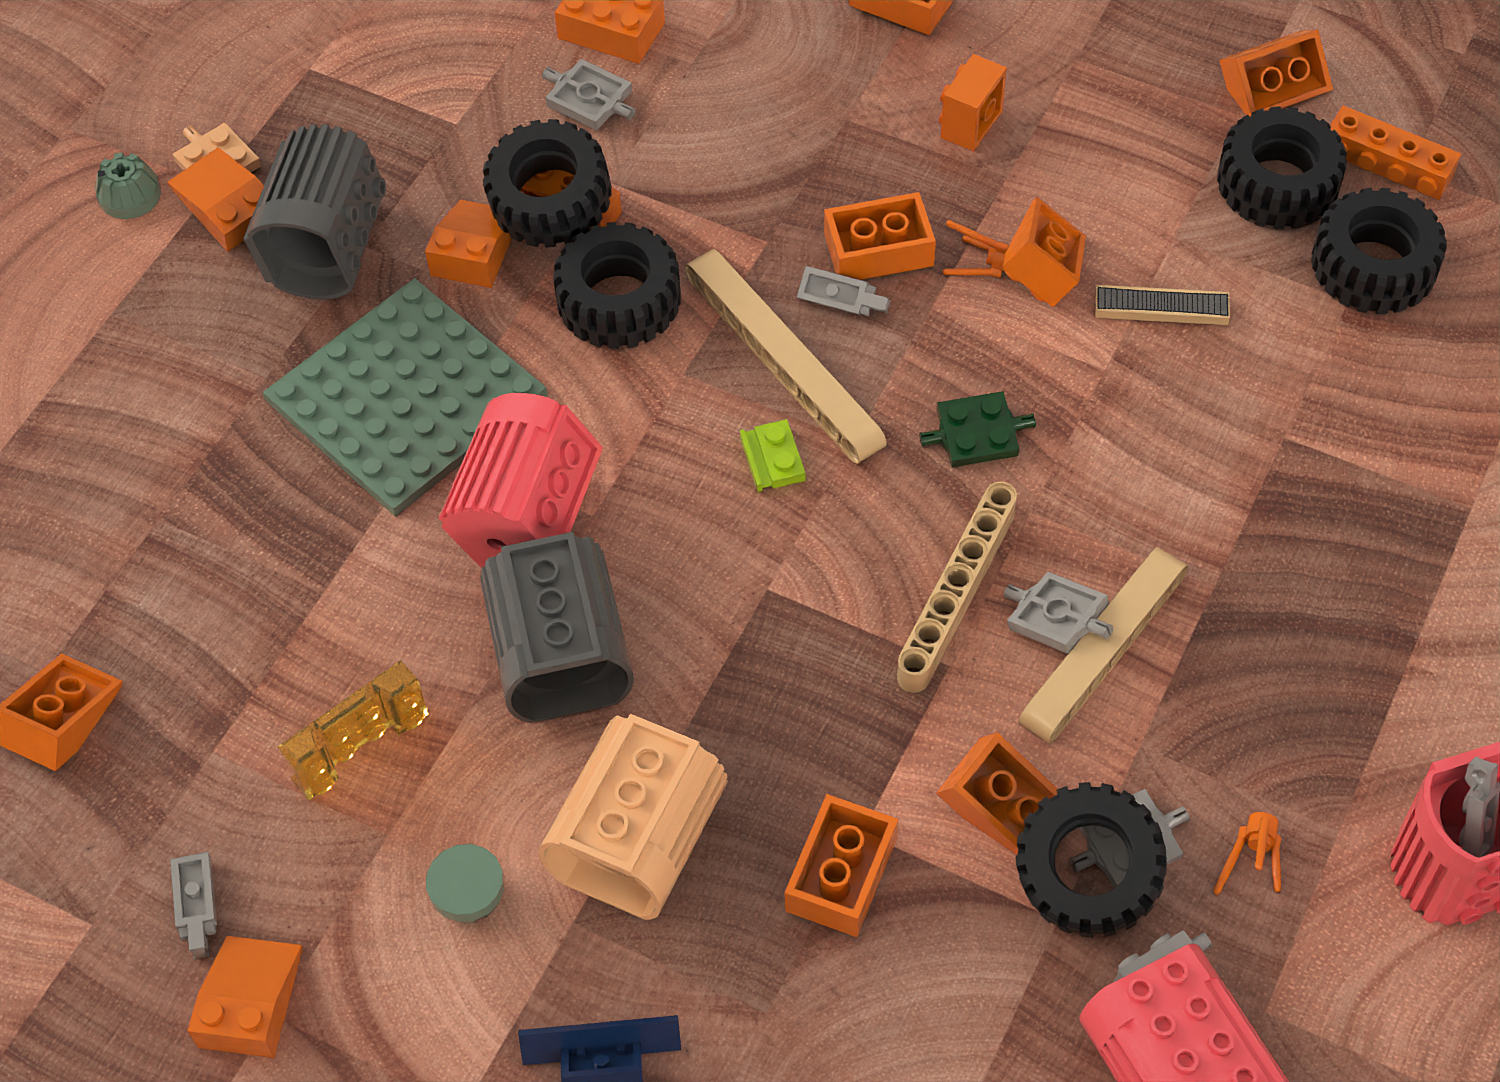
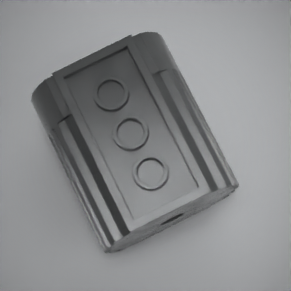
(316, 213)
(555, 628)

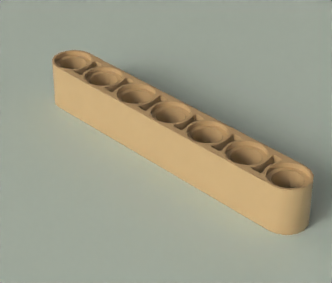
(952, 598)
(1093, 655)

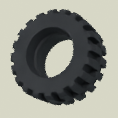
(1288, 138)
(542, 149)
(1387, 220)
(611, 253)
(1082, 808)

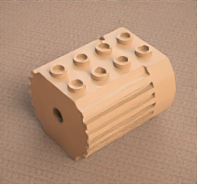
(634, 816)

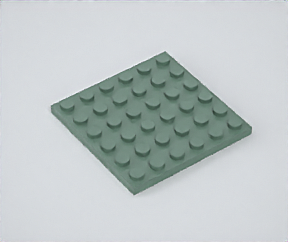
(399, 394)

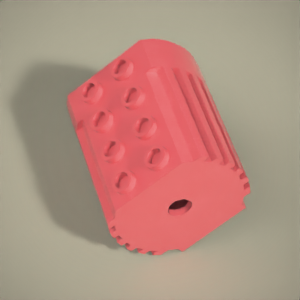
(520, 475)
(1427, 852)
(1176, 1026)

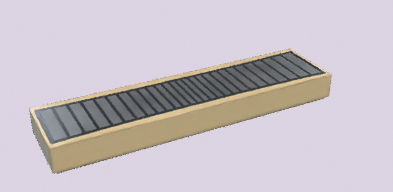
(1162, 304)

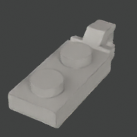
(840, 292)
(1481, 807)
(194, 901)

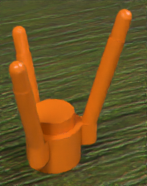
(995, 255)
(1261, 837)

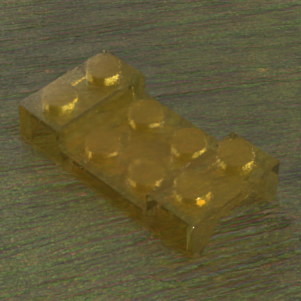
(334, 737)

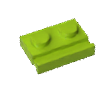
(772, 455)

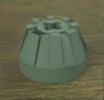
(126, 187)
(465, 883)

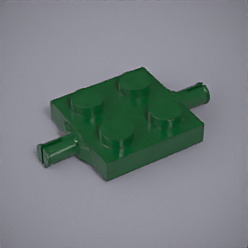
(977, 429)

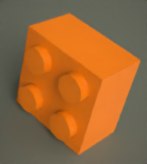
(972, 102)

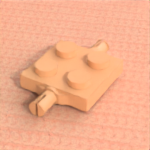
(219, 137)

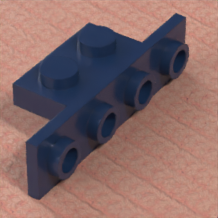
(601, 1049)

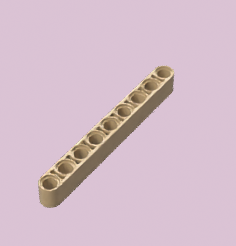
(786, 356)

